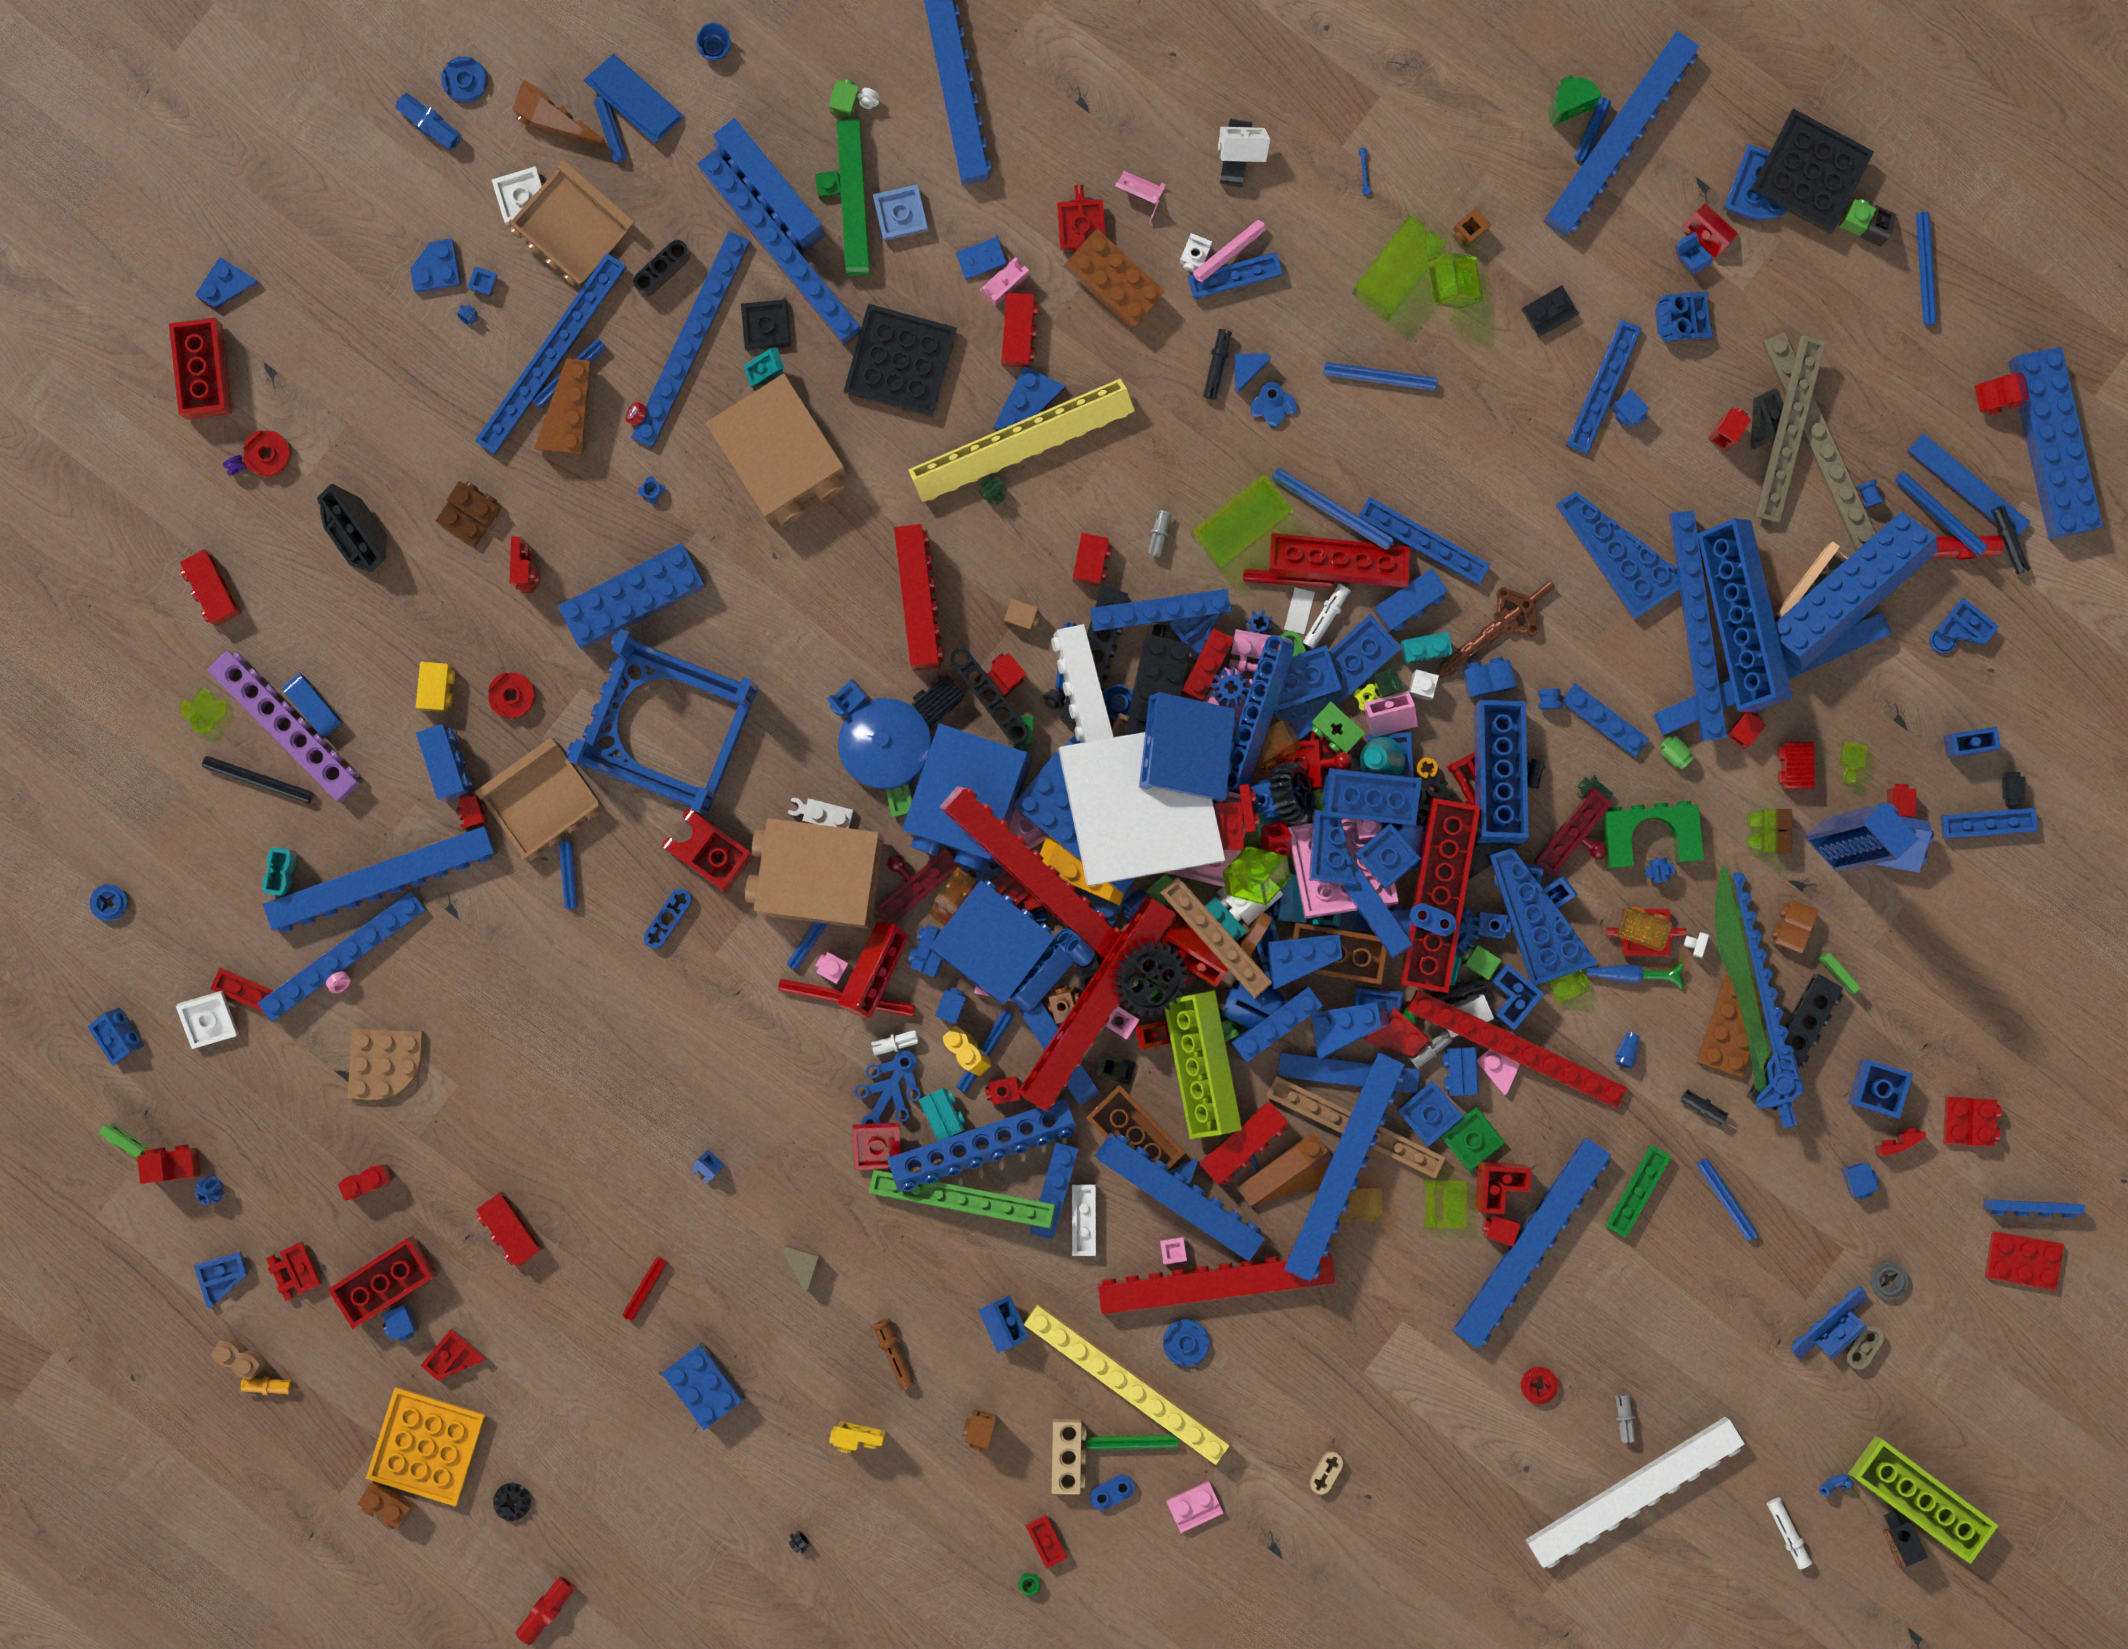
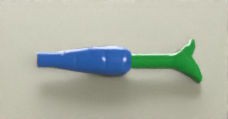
(1635, 974)

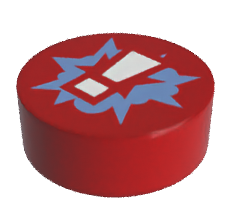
(636, 413)

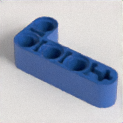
(1049, 968)

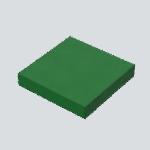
(1472, 1139)

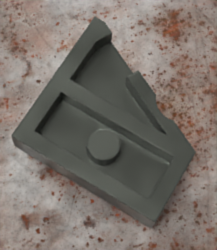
(1765, 417)

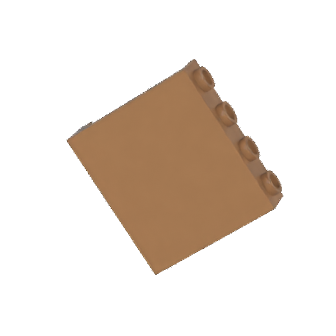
(571, 224)
(539, 799)

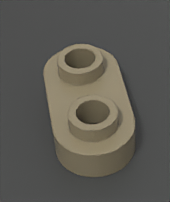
(1865, 1348)

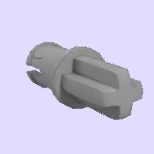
(1159, 533)
(1430, 1050)
(1625, 1418)

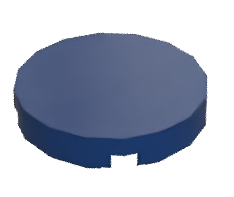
(464, 79)
(1186, 1342)

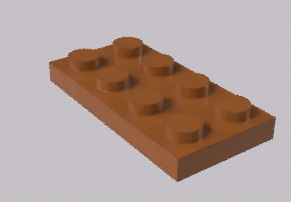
(1725, 1040)

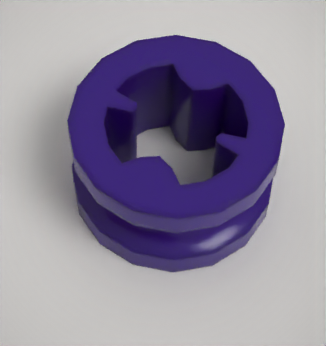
(234, 465)

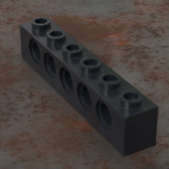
(1106, 597)
(1806, 1007)

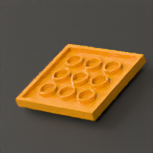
(425, 1446)

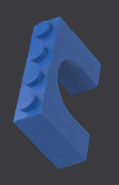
(1276, 1025)

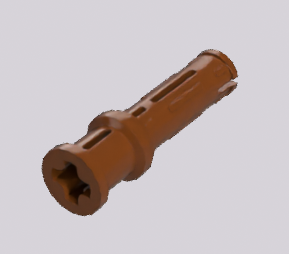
(888, 1343)

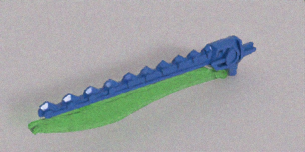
(1782, 1068)

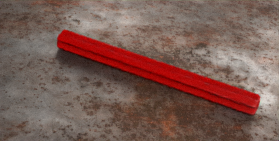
(834, 996)

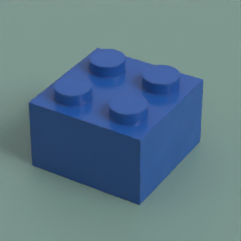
(1880, 1088)

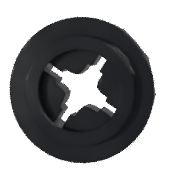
(516, 1491)

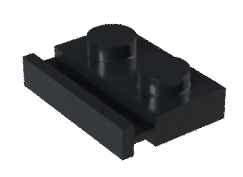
(1550, 311)

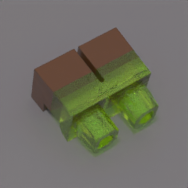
(1769, 840)

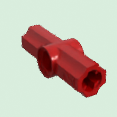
(1955, 548)
(545, 1610)

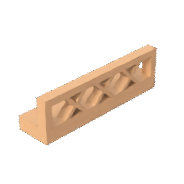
(1810, 576)

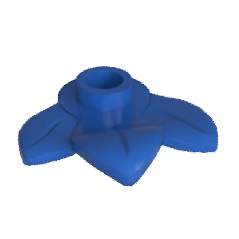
(1273, 408)

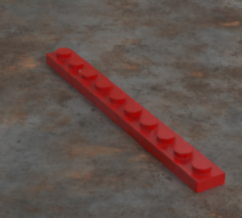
(1516, 1048)

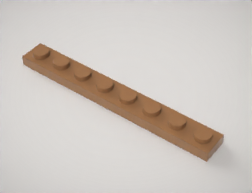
(1337, 1118)

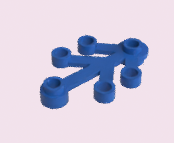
(891, 1086)

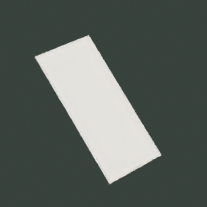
(1299, 610)

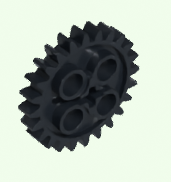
(1140, 997)

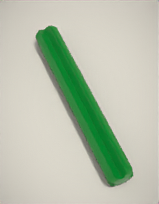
(1132, 1442)

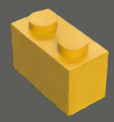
(434, 687)

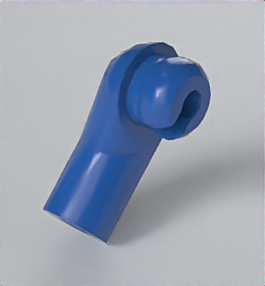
(1832, 1483)

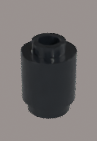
(2014, 788)

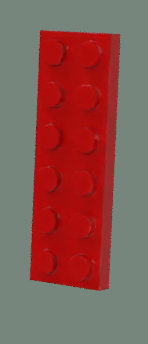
(1338, 560)

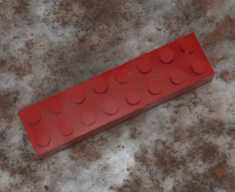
(1441, 885)

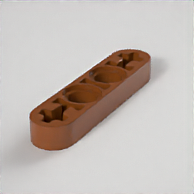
(1249, 944)

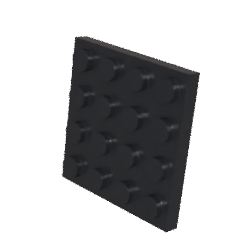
(1812, 171)
(900, 360)

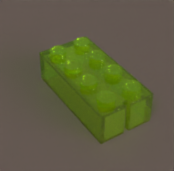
(1398, 267)
(1242, 522)

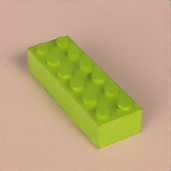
(1202, 1066)
(1923, 1499)

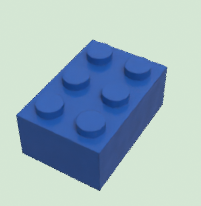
(445, 762)
(703, 1386)

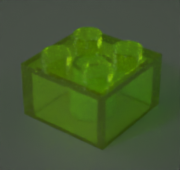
(1455, 280)
(1256, 875)

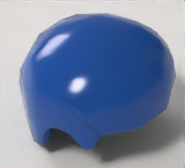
(713, 41)

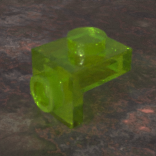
(1569, 986)

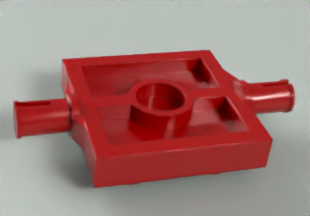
(1079, 219)
(1633, 949)

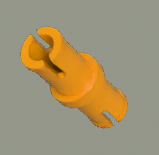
(266, 1386)

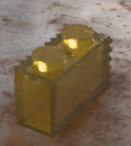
(1644, 928)

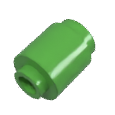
(1676, 752)

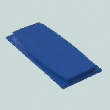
(634, 98)

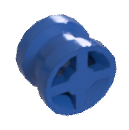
(1549, 699)

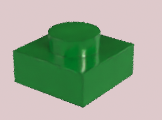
(828, 184)

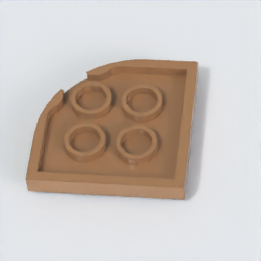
(383, 1062)

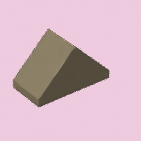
(803, 1264)

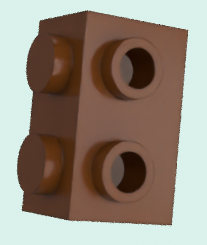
(979, 1429)
(386, 1504)

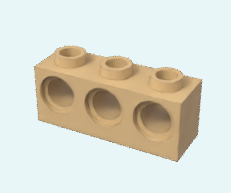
(1059, 1466)

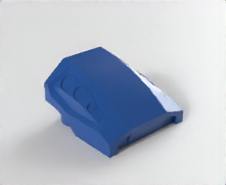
(1683, 317)

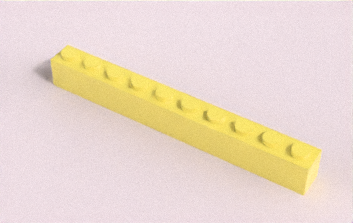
(1021, 440)
(1126, 1384)

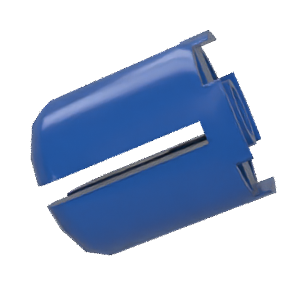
(1248, 1011)

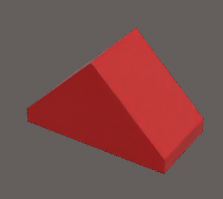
(1153, 1035)

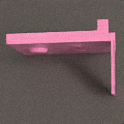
(1141, 188)

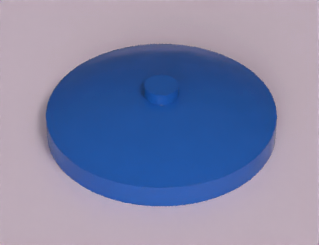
(884, 743)

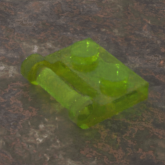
(1452, 1203)

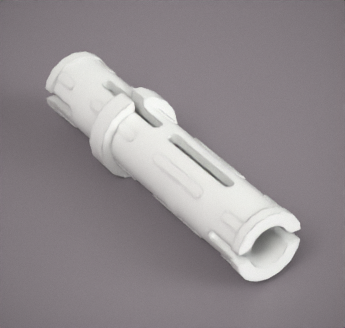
(1325, 618)
(1789, 1533)

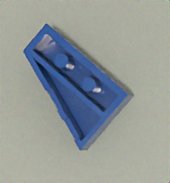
(1300, 957)
(1344, 1026)

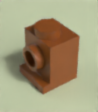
(1476, 222)

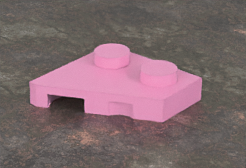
(1499, 1069)

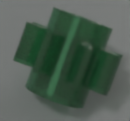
(992, 490)

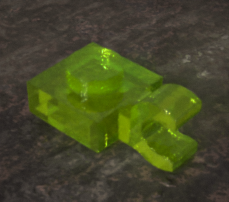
(1853, 757)

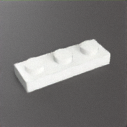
(1084, 1220)

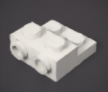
(1244, 909)

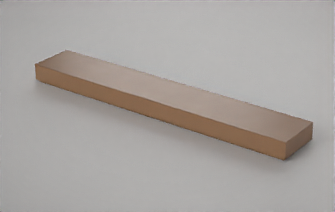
(1216, 937)

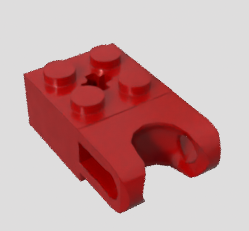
(703, 848)

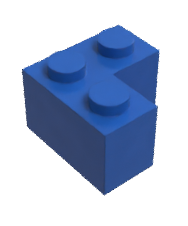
(1520, 996)

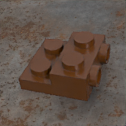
(468, 512)

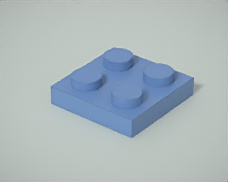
(900, 212)

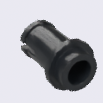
(1535, 773)

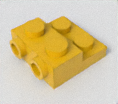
(849, 1435)

